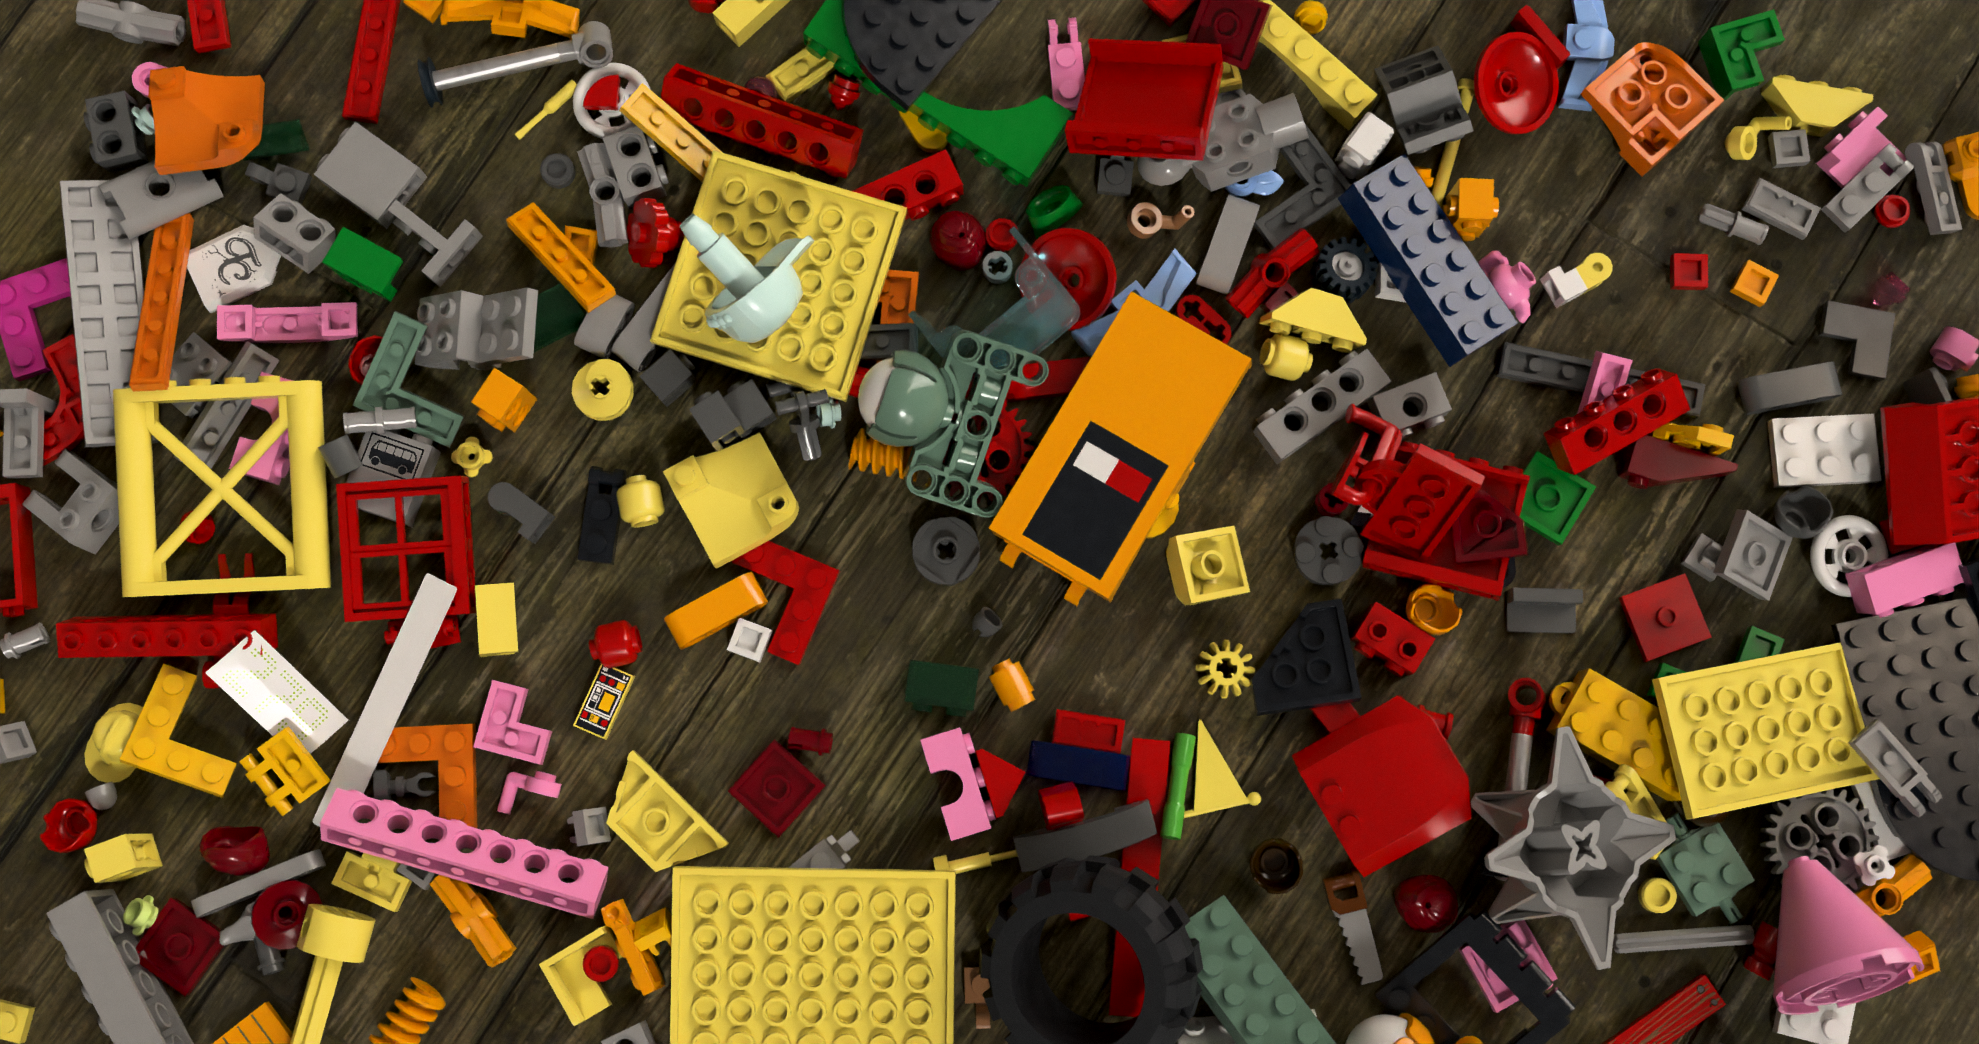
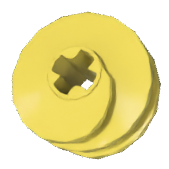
(610, 375)

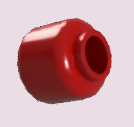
(616, 644)

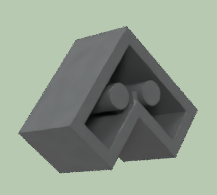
(734, 416)

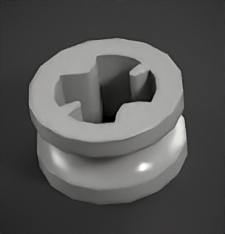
(995, 257)

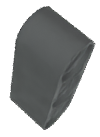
(1789, 388)

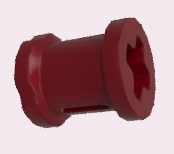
(1321, 503)

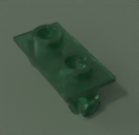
(280, 139)

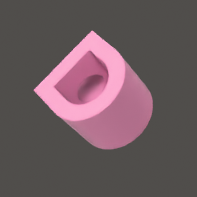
(1955, 349)

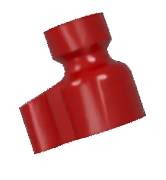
(1765, 952)

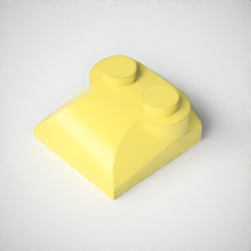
(1206, 565)

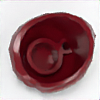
(958, 240)
(236, 849)
(1426, 903)

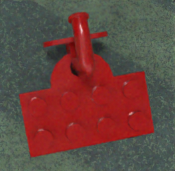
(1409, 501)

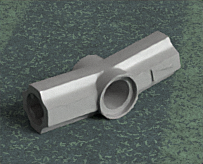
(131, 21)
(610, 213)

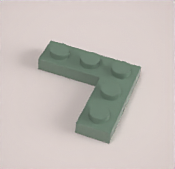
(387, 374)

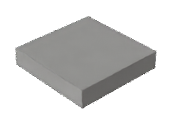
(1752, 554)

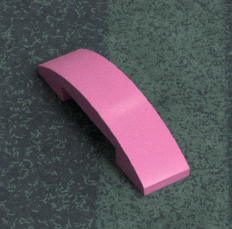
(287, 324)

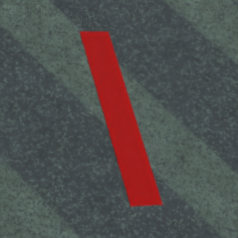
(1146, 781)

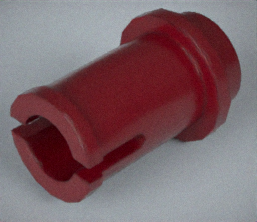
(810, 740)

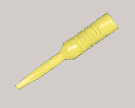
(550, 107)

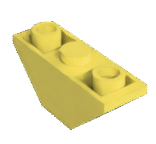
(1813, 104)
(1317, 318)

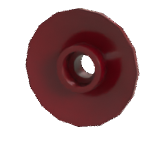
(265, 919)

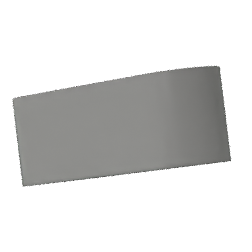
(1228, 244)

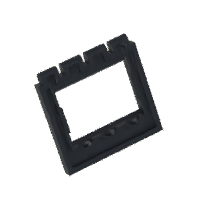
(1504, 960)

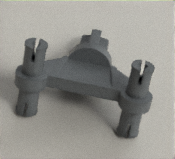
(804, 424)

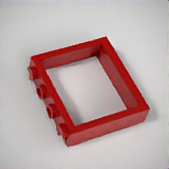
(22, 549)

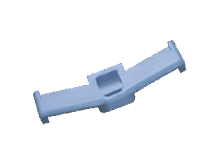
(1590, 49)
(1162, 291)

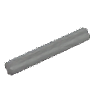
(1683, 939)

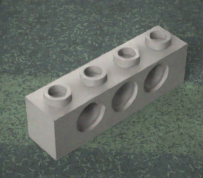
(1368, 381)

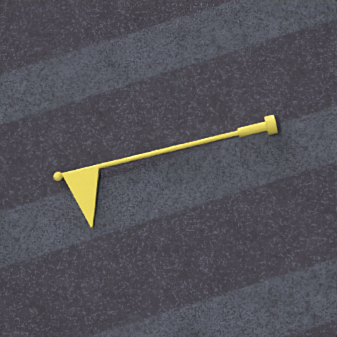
(1213, 791)

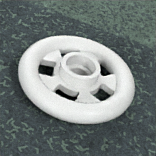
(601, 126)
(1827, 539)

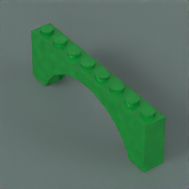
(1009, 139)

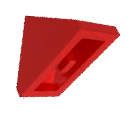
(1000, 779)

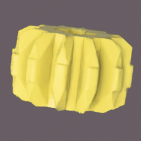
(1216, 677)

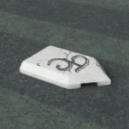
(231, 267)

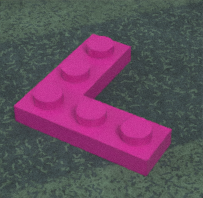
(18, 320)

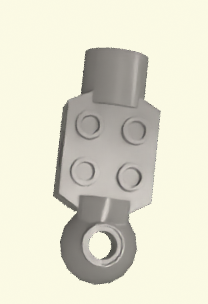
(1240, 143)

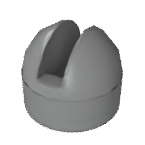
(102, 796)

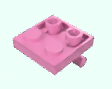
(1493, 988)

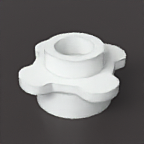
(1863, 865)

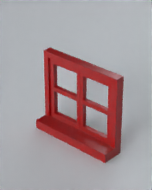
(456, 543)

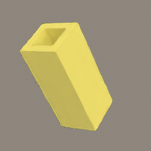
(744, 17)

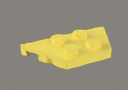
(658, 819)

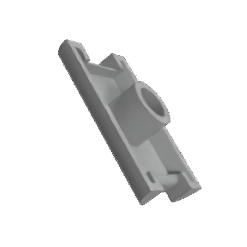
(147, 211)

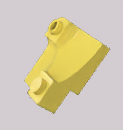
(733, 498)

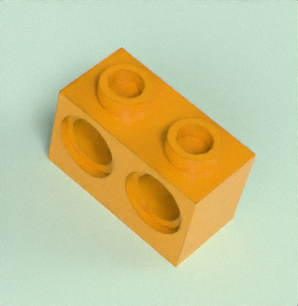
(503, 401)

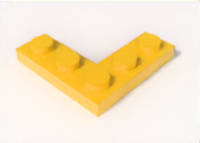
(150, 742)

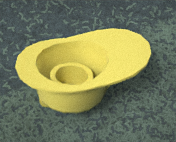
(109, 741)

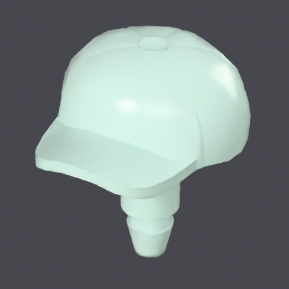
(754, 297)

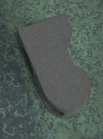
(512, 502)

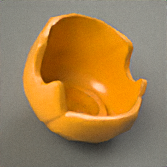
(1433, 609)

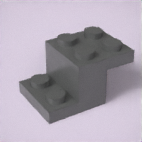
(1423, 100)

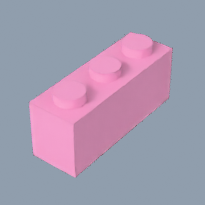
(1905, 579)

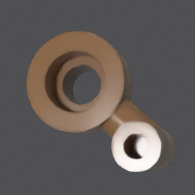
(1155, 219)

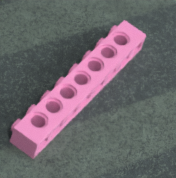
(443, 858)

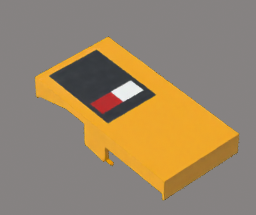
(1119, 448)

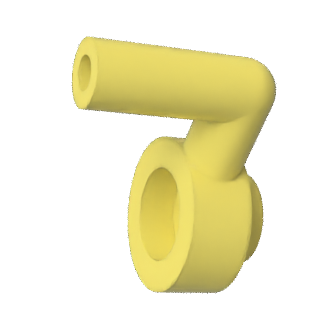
(1742, 140)

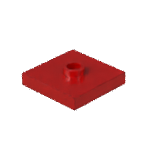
(1664, 617)

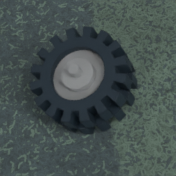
(1344, 269)

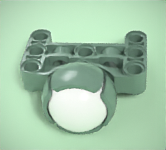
(913, 405)

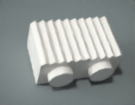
(1363, 147)

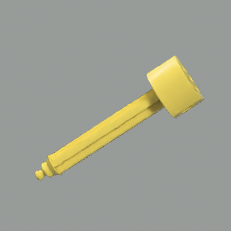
(333, 937)

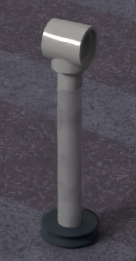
(578, 48)

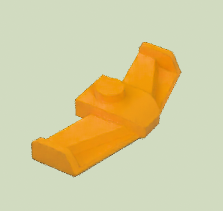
(514, 16)

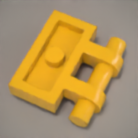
(292, 765)

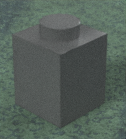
(669, 377)

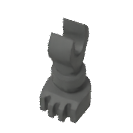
(384, 787)

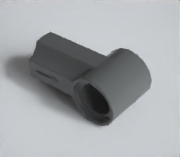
(340, 456)

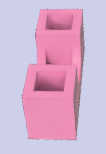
(275, 461)
(951, 752)

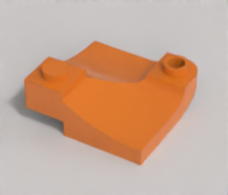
(1651, 103)
(204, 118)

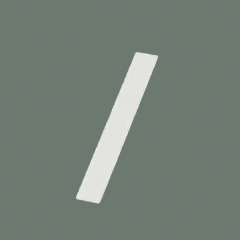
(391, 689)

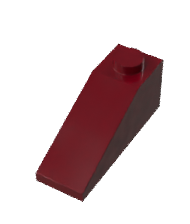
(1660, 463)

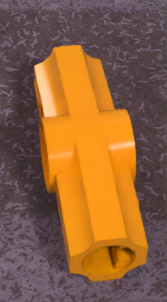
(1908, 878)
(474, 919)

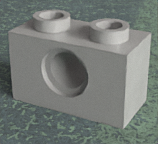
(1424, 393)

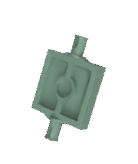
(1704, 868)

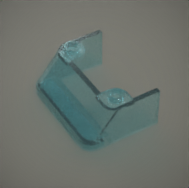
(1029, 324)

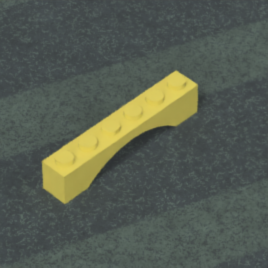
(1328, 79)

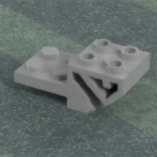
(477, 329)

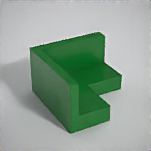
(1731, 49)
(363, 263)

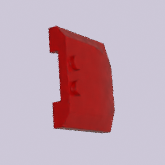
(1386, 783)

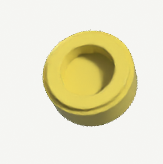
(1657, 895)

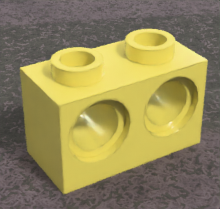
(122, 858)

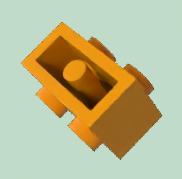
(1471, 206)

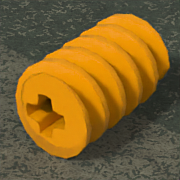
(879, 455)
(413, 1015)

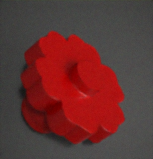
(652, 233)

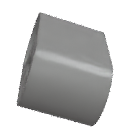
(604, 326)

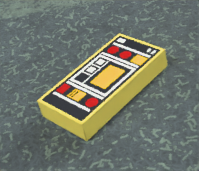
(604, 701)

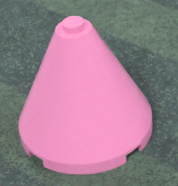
(1833, 944)

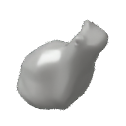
(240, 930)

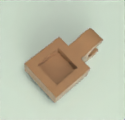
(974, 990)

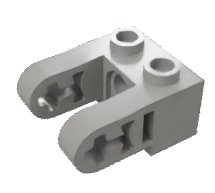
(88, 514)

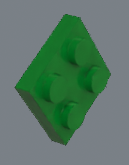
(1553, 498)

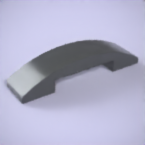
(1088, 837)

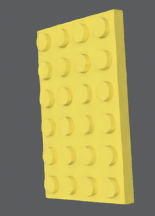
(1762, 730)

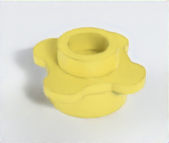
(462, 454)

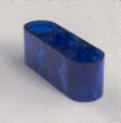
(1078, 765)

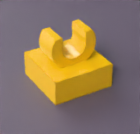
(653, 930)

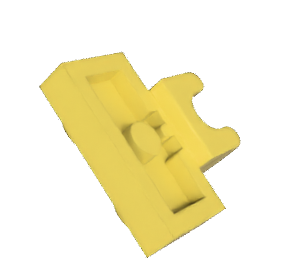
(372, 879)

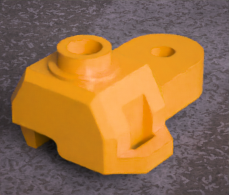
(1963, 168)

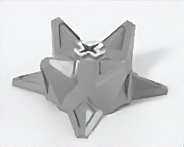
(1568, 849)

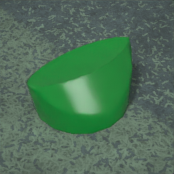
(1052, 209)

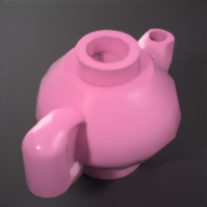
(1510, 282)

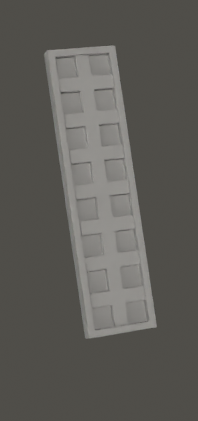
(104, 301)

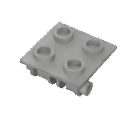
(197, 361)

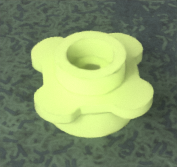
(140, 914)

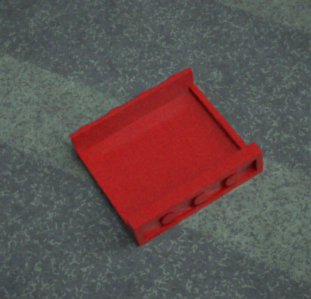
(1147, 99)
(1440, 568)

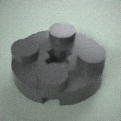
(1347, 549)
(949, 570)

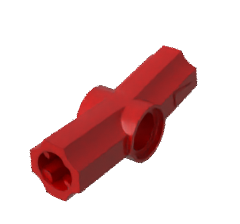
(1286, 257)

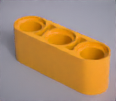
(715, 610)

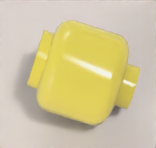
(1285, 357)
(640, 501)

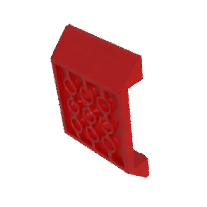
(1932, 471)

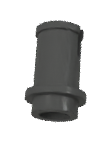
(269, 958)

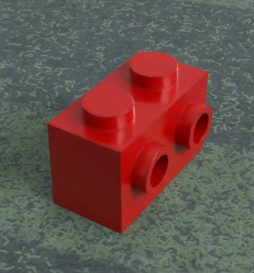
(1391, 640)

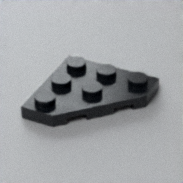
(1309, 664)

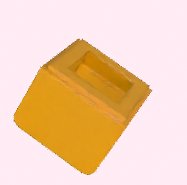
(1927, 952)

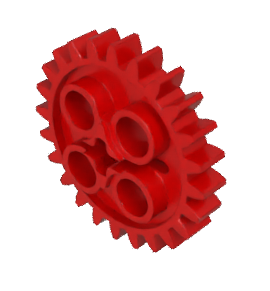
(1009, 440)

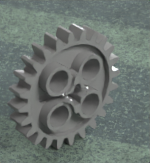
(1842, 822)

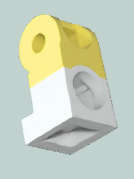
(1586, 276)

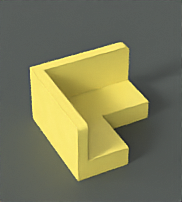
(573, 988)

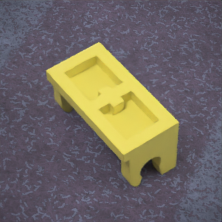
(496, 619)

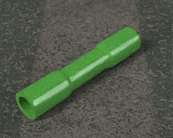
(1174, 808)

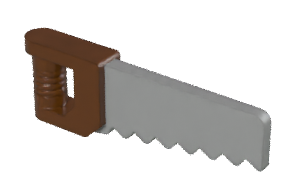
(1355, 924)

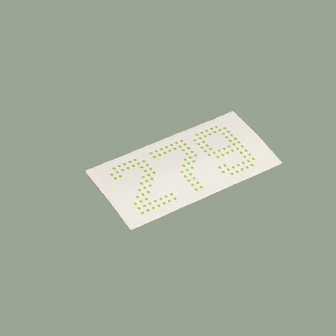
(276, 693)

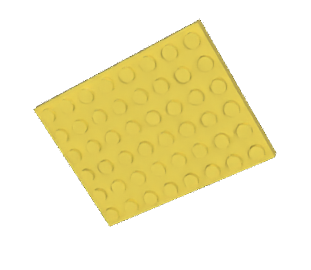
(812, 956)

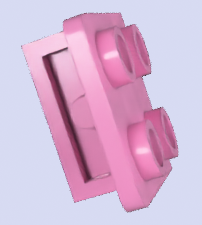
(1856, 149)

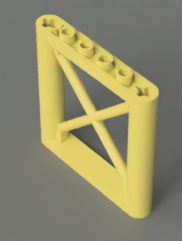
(135, 423)

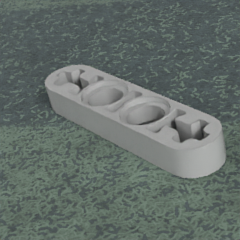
(257, 883)

